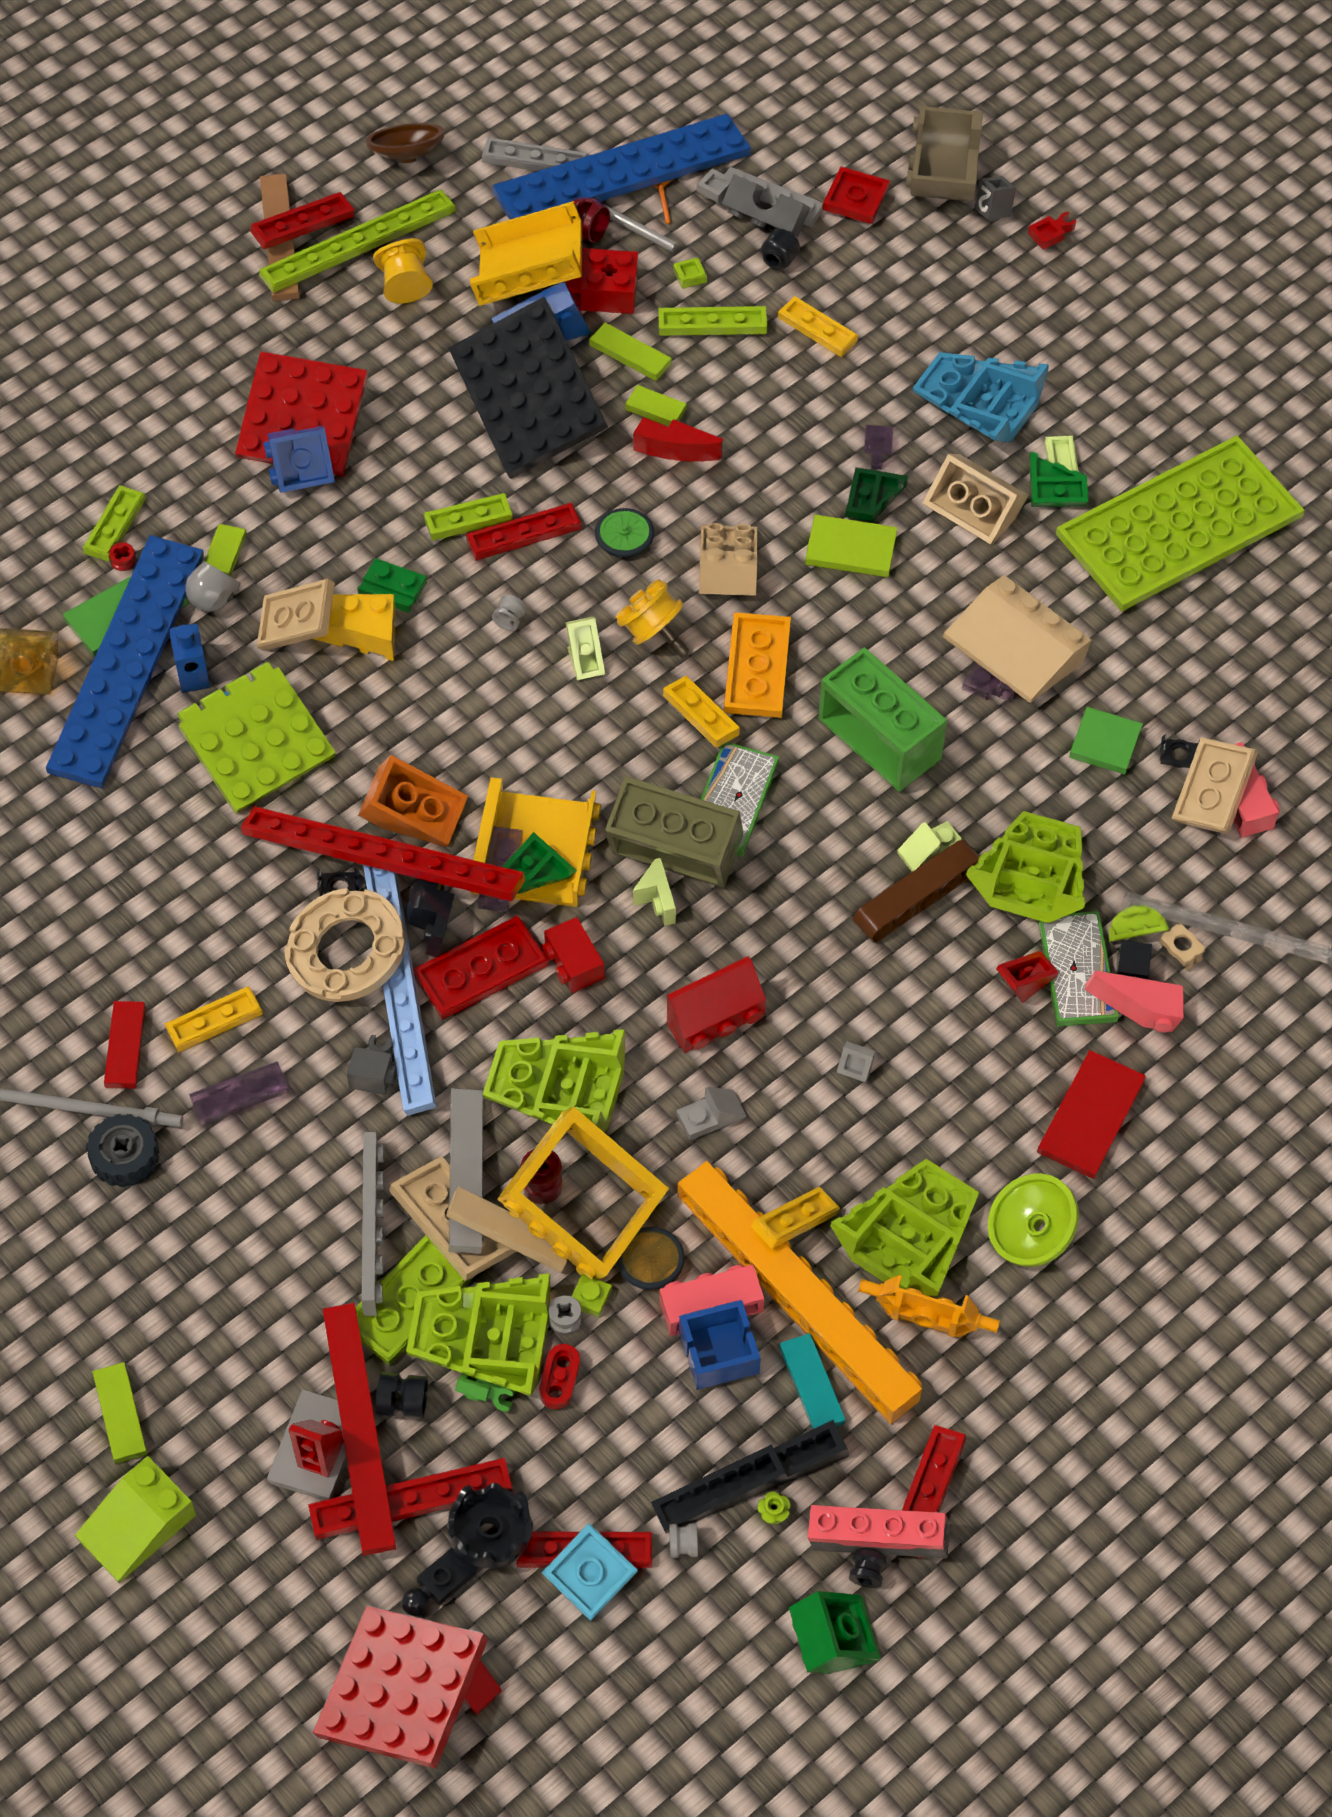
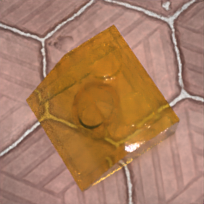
(28, 660)

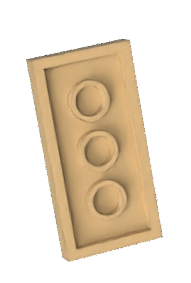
(426, 1200)

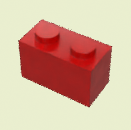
(573, 955)

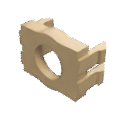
(1187, 957)

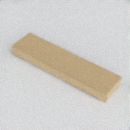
(501, 1227)

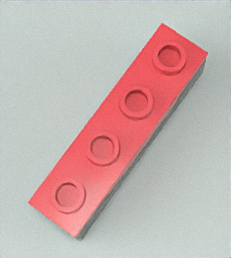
(879, 1530)

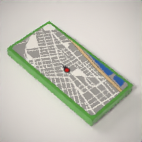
(741, 783)
(1076, 950)

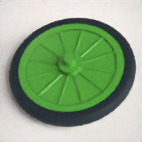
(624, 532)

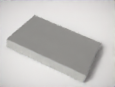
(284, 1469)

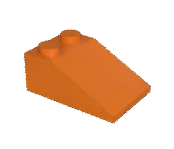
(412, 803)

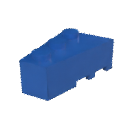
(563, 307)

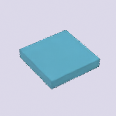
(589, 1572)

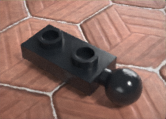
(438, 1582)

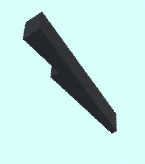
(752, 1476)

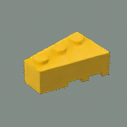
(363, 623)

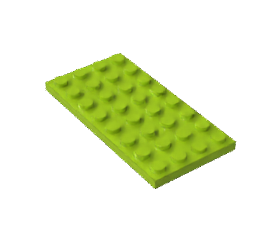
(1179, 522)

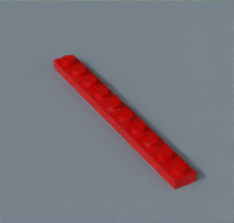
(383, 853)

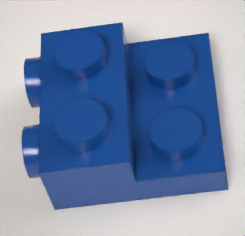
(299, 458)

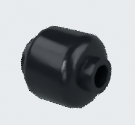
(780, 249)

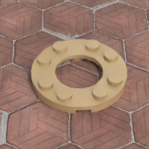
(318, 918)

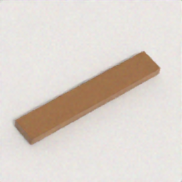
(276, 201)

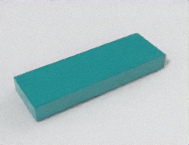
(811, 1381)

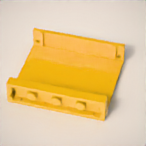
(528, 253)
(558, 822)

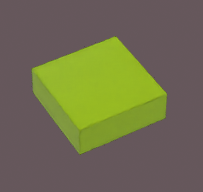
(690, 272)

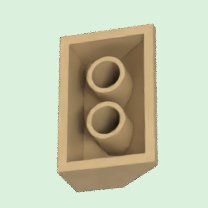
(974, 498)

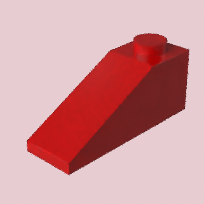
(316, 1445)

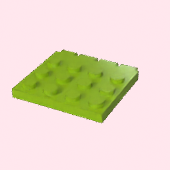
(254, 736)

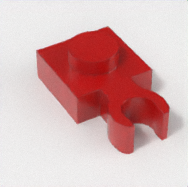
(1050, 231)

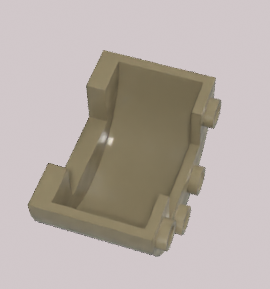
(945, 154)

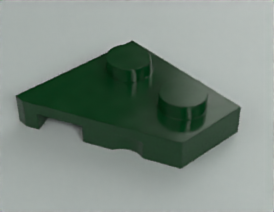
(872, 493)

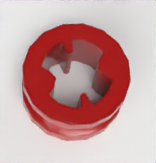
(121, 550)

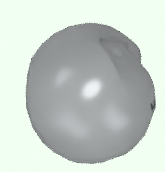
(209, 588)

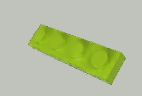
(712, 320)

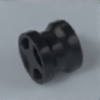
(867, 1568)

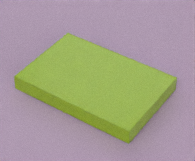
(851, 545)

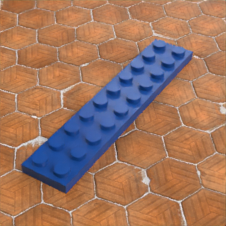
(625, 167)
(124, 663)

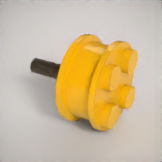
(650, 614)

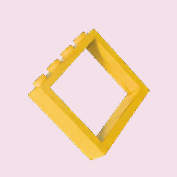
(614, 1158)

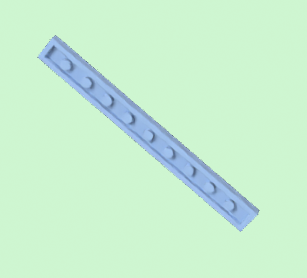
(404, 1011)

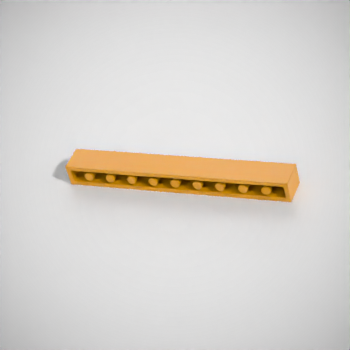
(801, 1294)

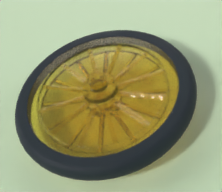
(652, 1259)

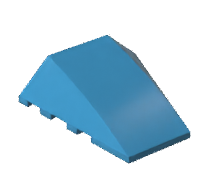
(984, 393)

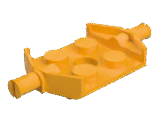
(926, 1311)

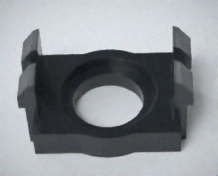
(1168, 745)
(325, 880)

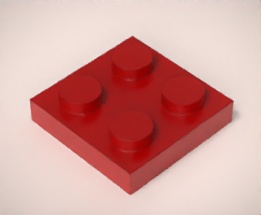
(856, 195)

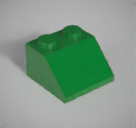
(833, 1632)

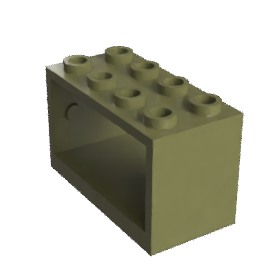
(683, 831)

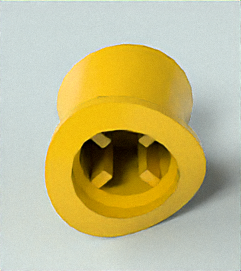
(403, 270)

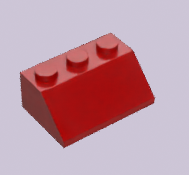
(715, 1005)

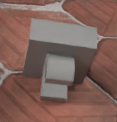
(714, 186)
(856, 1061)

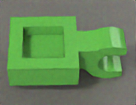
(482, 1390)

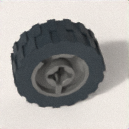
(116, 1165)

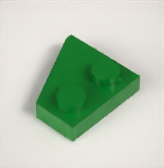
(1055, 484)
(539, 863)

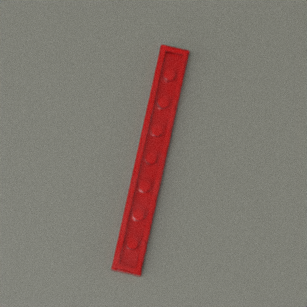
(359, 1430)

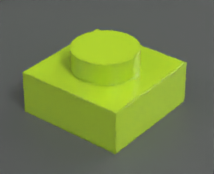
(592, 1295)

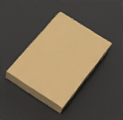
(295, 615)
(1214, 785)

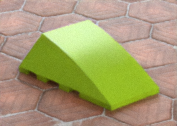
(1033, 869)
(559, 1073)
(909, 1227)
(485, 1330)

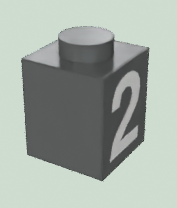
(995, 198)

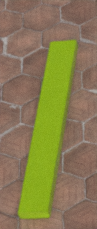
(356, 241)

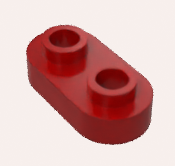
(559, 1378)

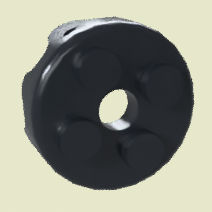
(489, 1506)

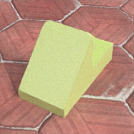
(585, 648)
(926, 844)
(655, 888)

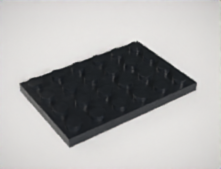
(527, 387)

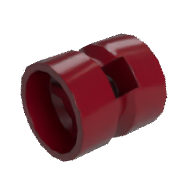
(547, 1181)

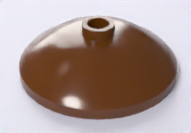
(405, 141)

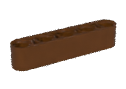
(916, 891)

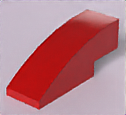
(676, 442)

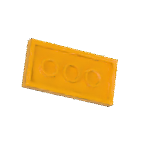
(757, 665)

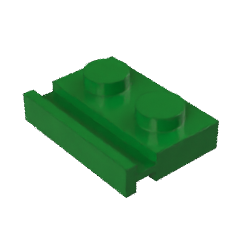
(392, 579)

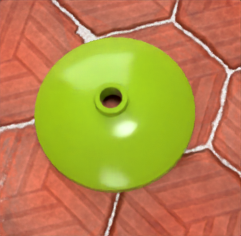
(1020, 1212)

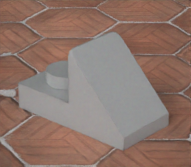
(710, 1114)

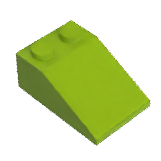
(135, 1519)

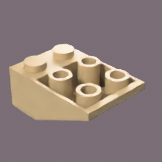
(728, 559)

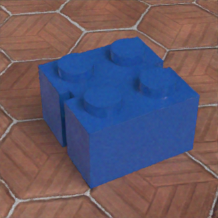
(716, 1344)

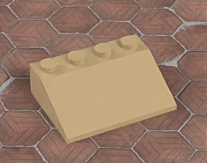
(1018, 639)

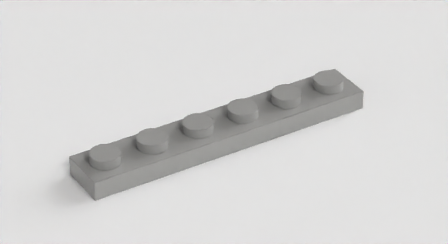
(372, 1234)

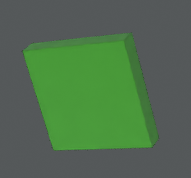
(1105, 740)

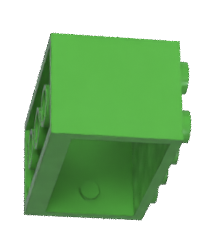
(882, 719)

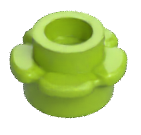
(774, 1516)

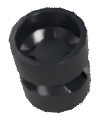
(413, 1399)

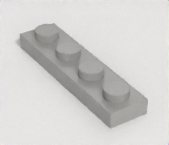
(772, 192)

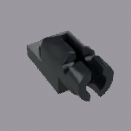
(430, 910)

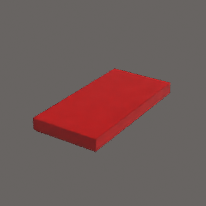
(480, 967)
(1091, 1114)

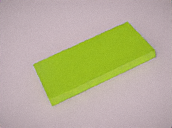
(418, 1271)

